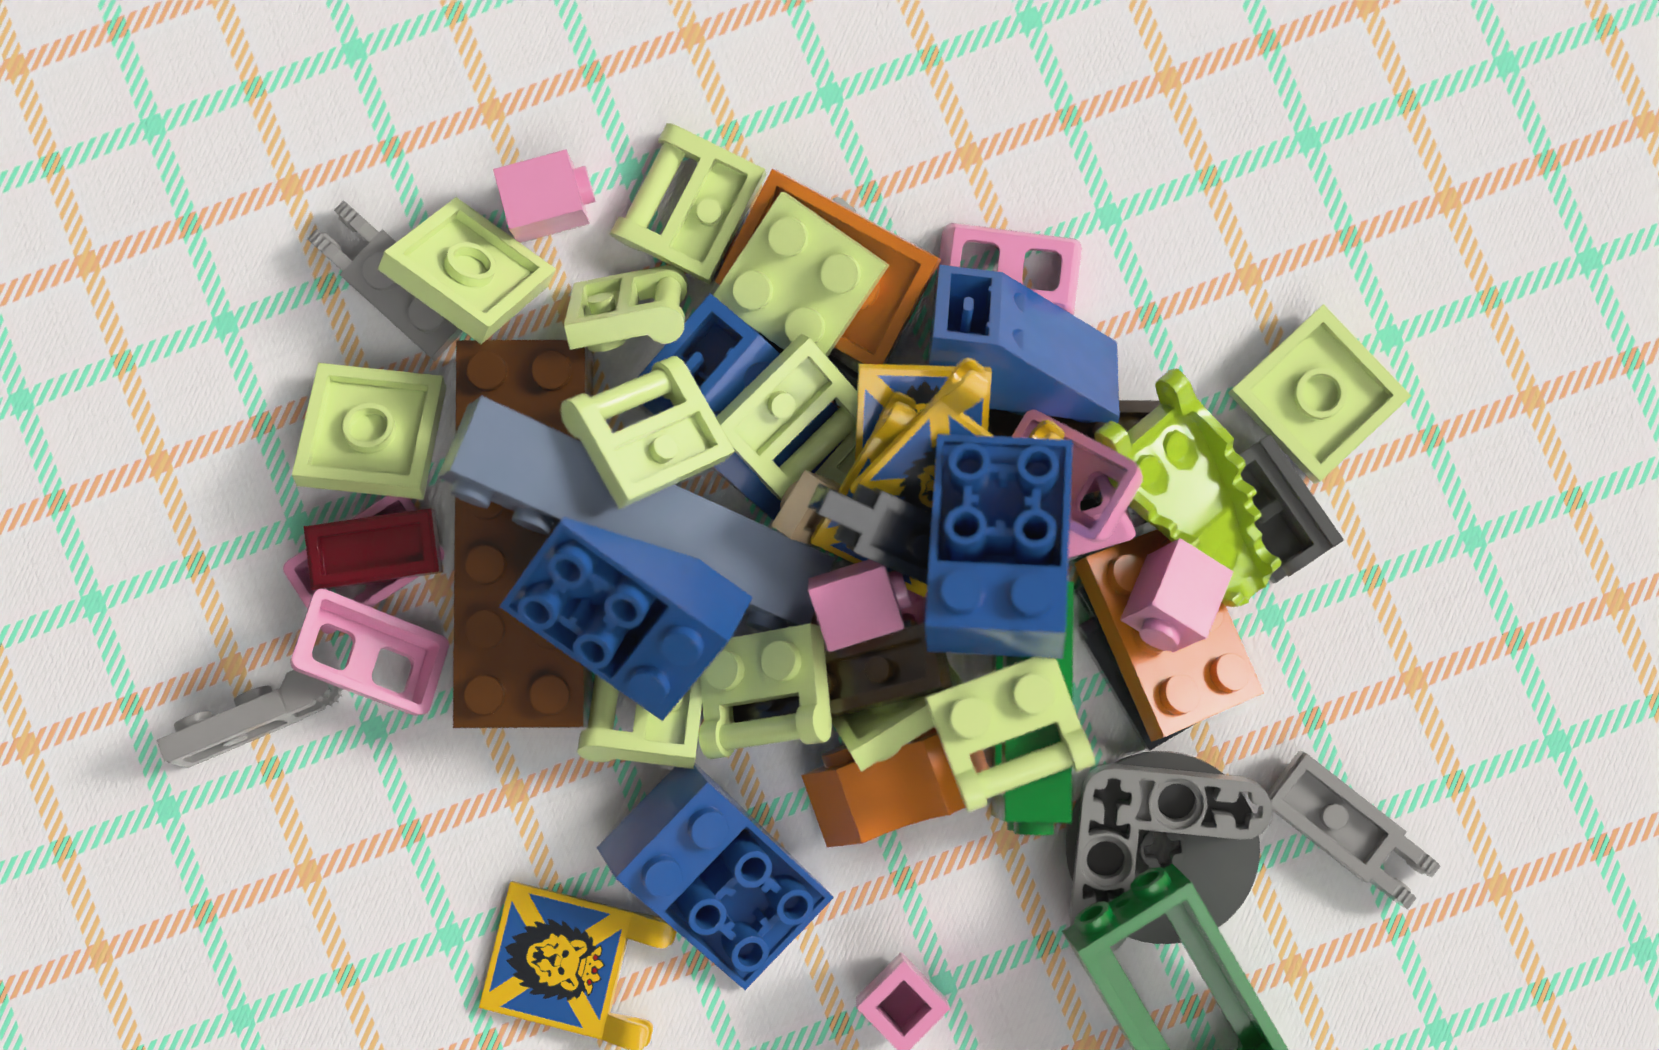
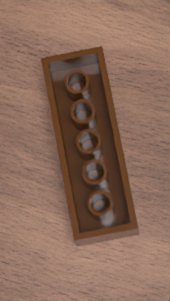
(500, 665)

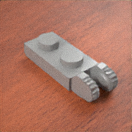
(409, 314)
(255, 716)
(1346, 826)

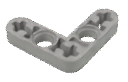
(1143, 813)

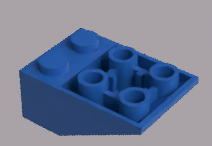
(1034, 348)
(723, 361)
(999, 546)
(628, 610)
(713, 874)

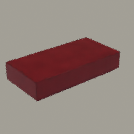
(373, 549)

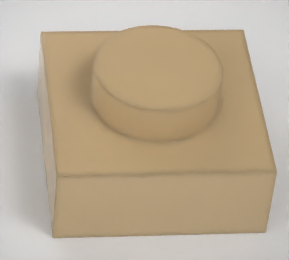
(795, 517)

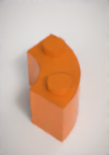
(886, 795)

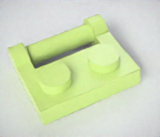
(706, 211)
(608, 309)
(781, 406)
(656, 449)
(766, 669)
(1002, 708)
(652, 740)

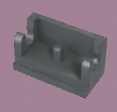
(1291, 517)

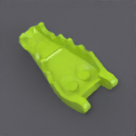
(1195, 485)

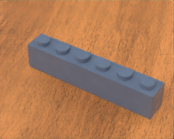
(552, 477)

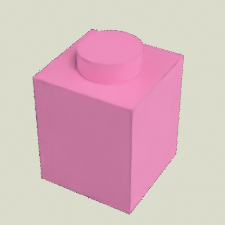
(544, 195)
(1176, 596)
(858, 603)
(902, 1003)

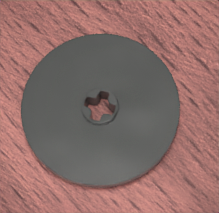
(1216, 866)

